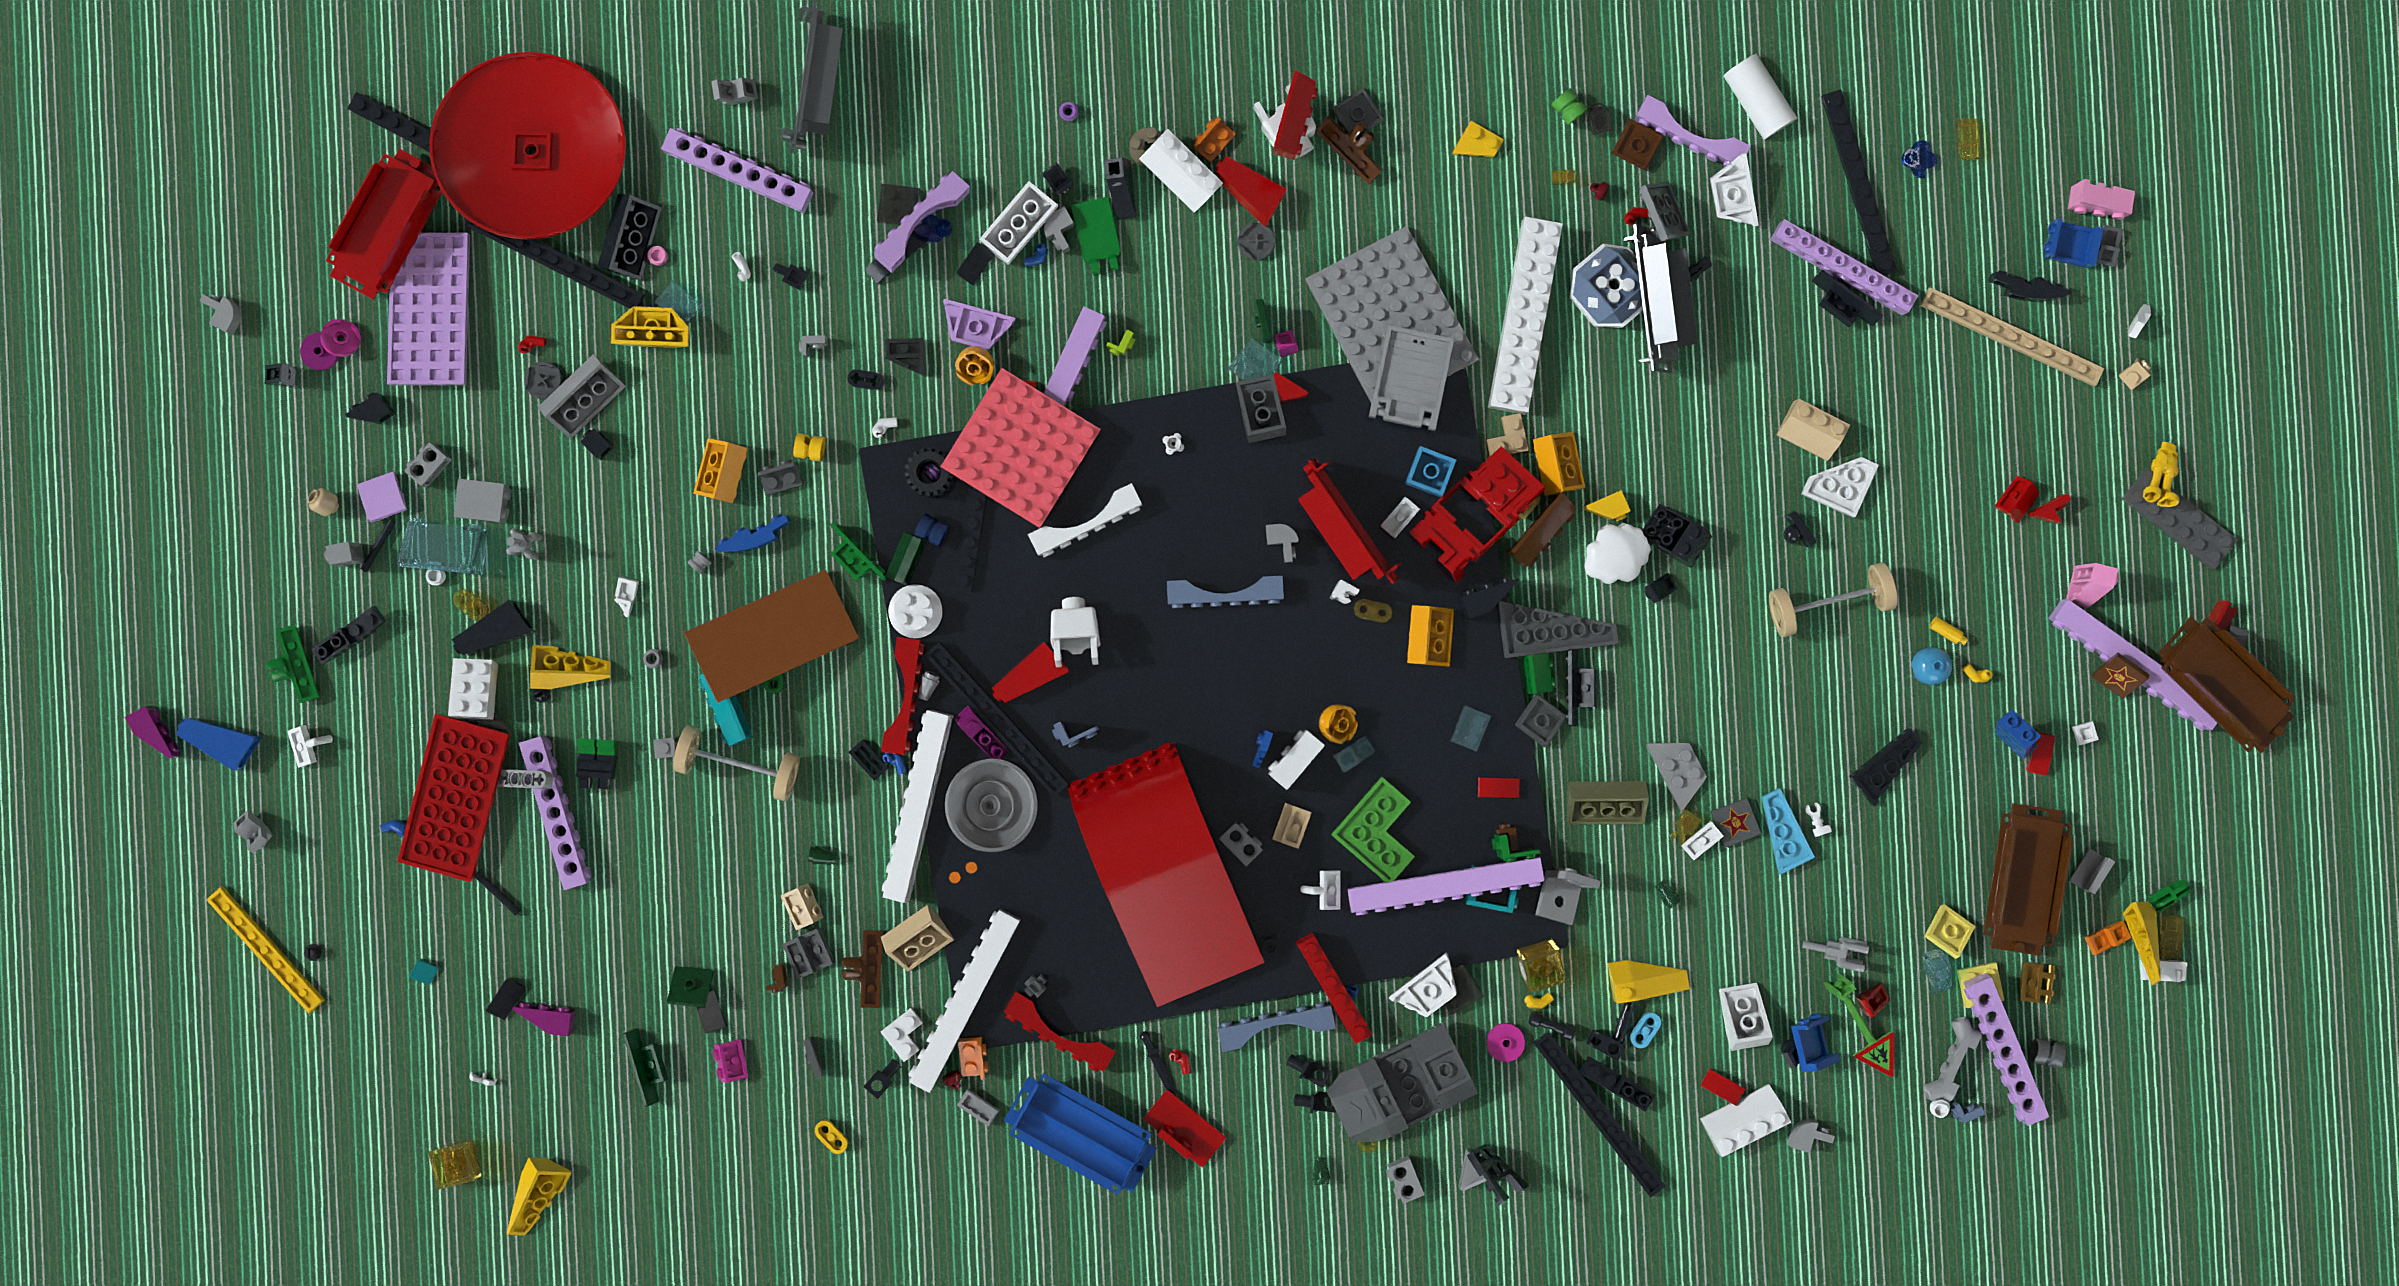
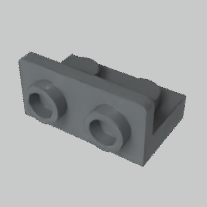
(781, 477)

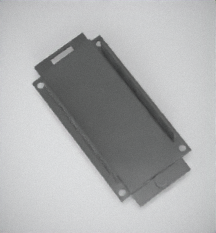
(817, 78)
(1665, 298)

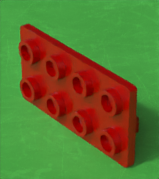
(1184, 1128)

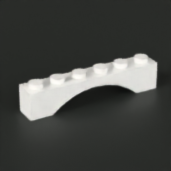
(1049, 538)

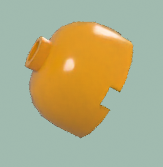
(974, 365)
(1338, 723)

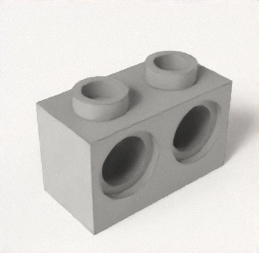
(431, 468)
(344, 554)
(1238, 846)
(1407, 1178)

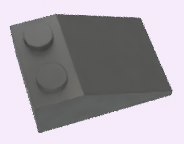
(1261, 408)

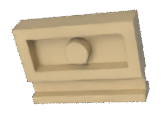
(1291, 825)

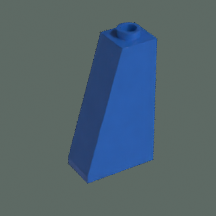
(220, 742)

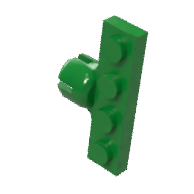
(293, 665)

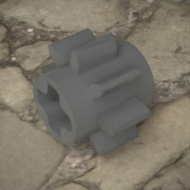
(1035, 985)

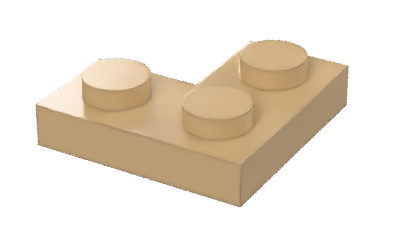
(1514, 438)

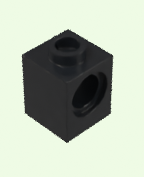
(597, 443)

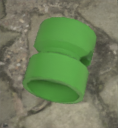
(1569, 106)

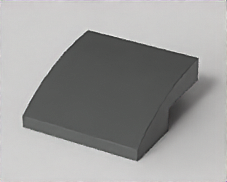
(808, 953)

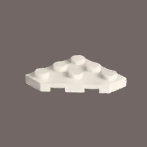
(1842, 486)

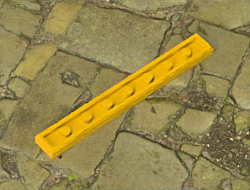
(265, 949)

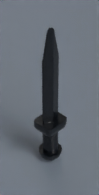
(1152, 1052)

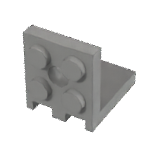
(1567, 885)

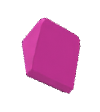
(1286, 343)

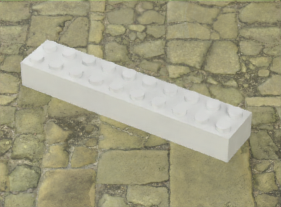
(1525, 315)

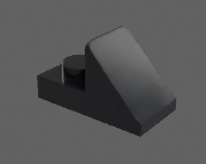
(280, 374)

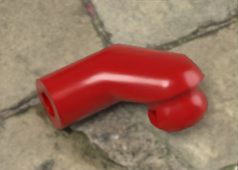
(1634, 214)
(530, 342)
(1181, 1058)

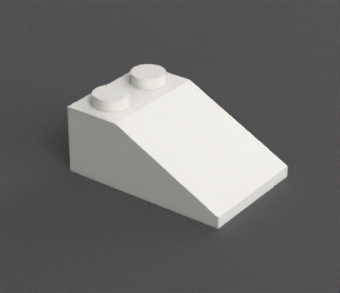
(1745, 1017)

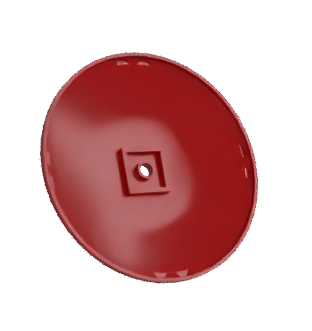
(501, 112)

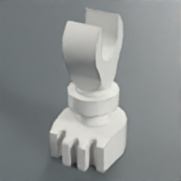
(1817, 821)

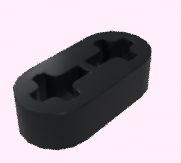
(865, 384)

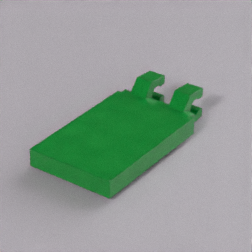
(1096, 232)

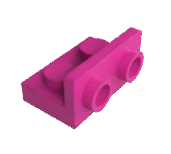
(730, 1061)

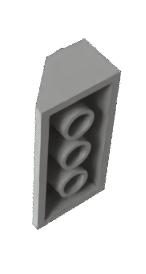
(581, 396)

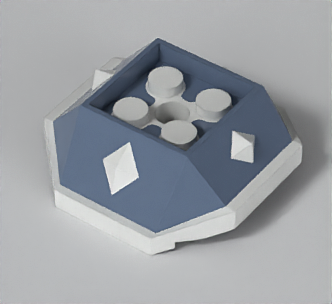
(1592, 291)

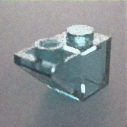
(1354, 754)
(1937, 970)

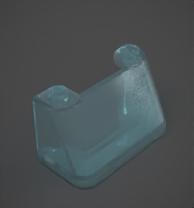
(443, 547)

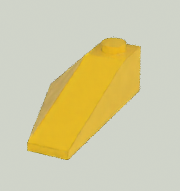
(560, 669)
(2143, 928)
(537, 1187)

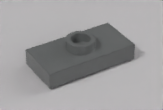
(813, 1057)

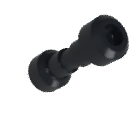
(1567, 1031)

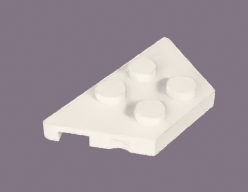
(1734, 192)
(1429, 988)

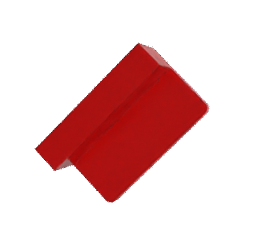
(2017, 498)
(2222, 615)

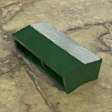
(905, 559)

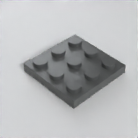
(1664, 211)

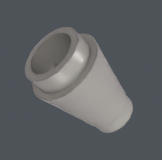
(928, 684)

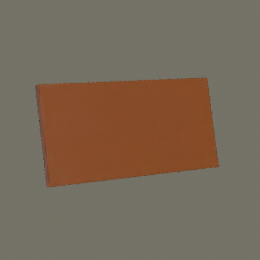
(771, 636)

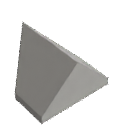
(1469, 1176)

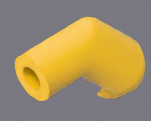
(1977, 676)
(1536, 1003)

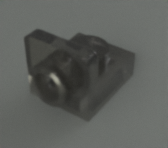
(1599, 118)

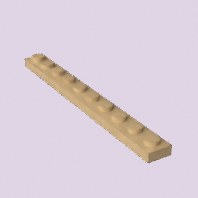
(2012, 337)

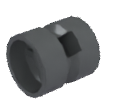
(2049, 1053)

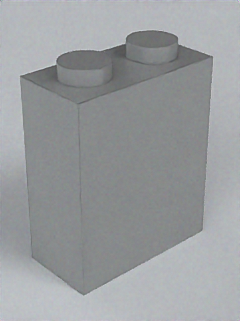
(482, 501)

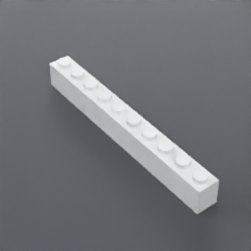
(917, 806)
(964, 1001)

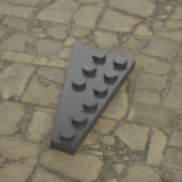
(1543, 631)

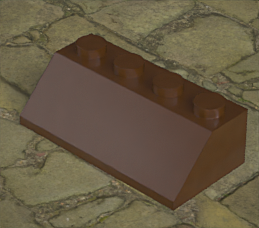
(1542, 530)

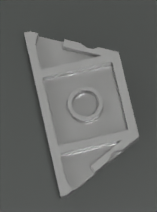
(1679, 769)

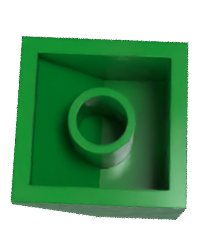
(1539, 673)

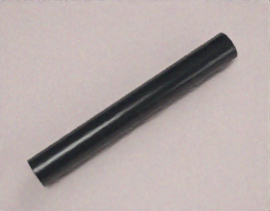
(378, 545)
(497, 893)

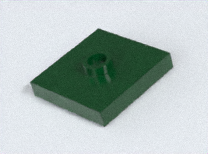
(1262, 321)
(690, 987)

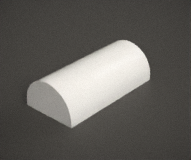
(1760, 96)
(1018, 223)

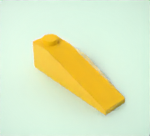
(1641, 981)

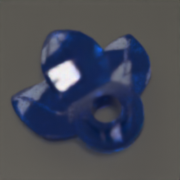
(1921, 160)
(934, 228)

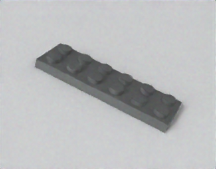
(2182, 523)

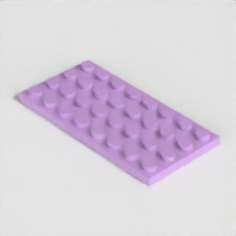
(430, 313)

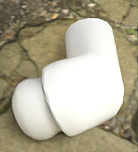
(743, 266)
(882, 425)

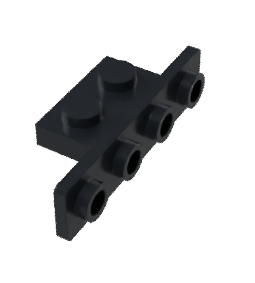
(1843, 302)
(1580, 687)

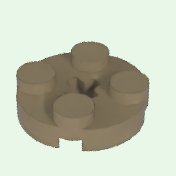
(1138, 141)

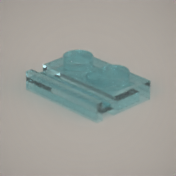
(680, 301)
(1470, 728)

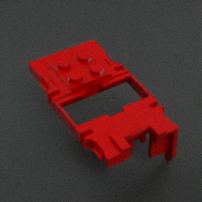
(1502, 486)

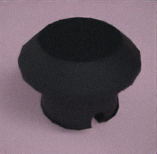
(312, 952)

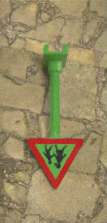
(1878, 1052)

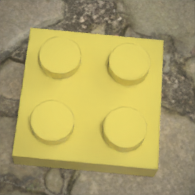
(1949, 931)
(1970, 972)

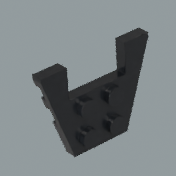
(1494, 1170)

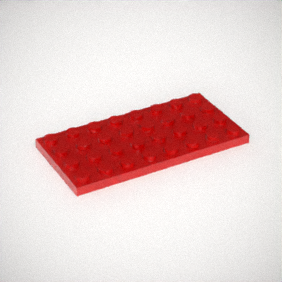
(453, 797)

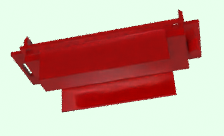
(383, 222)
(1342, 527)

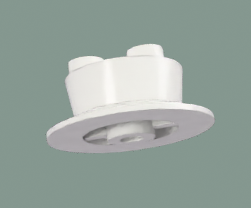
(915, 611)

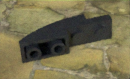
(2035, 290)
(349, 636)
(1616, 1083)

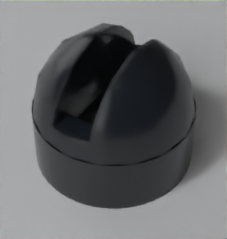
(543, 698)

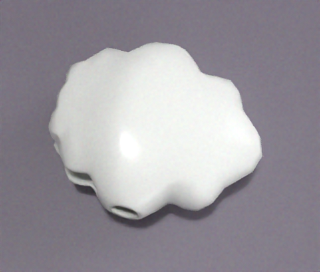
(1617, 553)

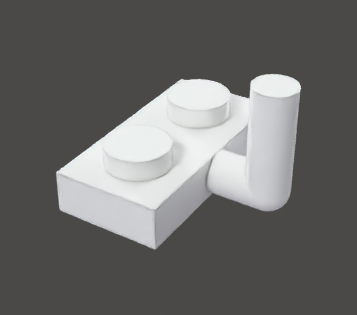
(303, 745)
(1328, 890)

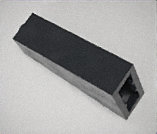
(496, 628)

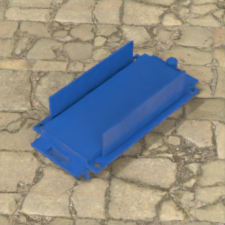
(1081, 1134)

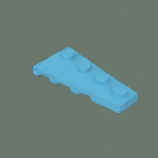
(1785, 834)

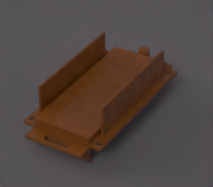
(2228, 683)
(2028, 880)

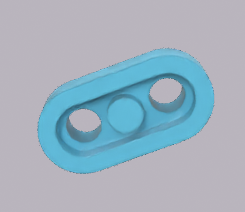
(1647, 1031)

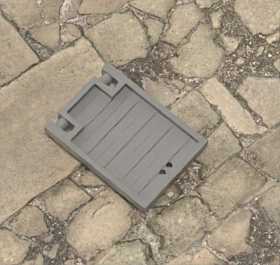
(1411, 377)

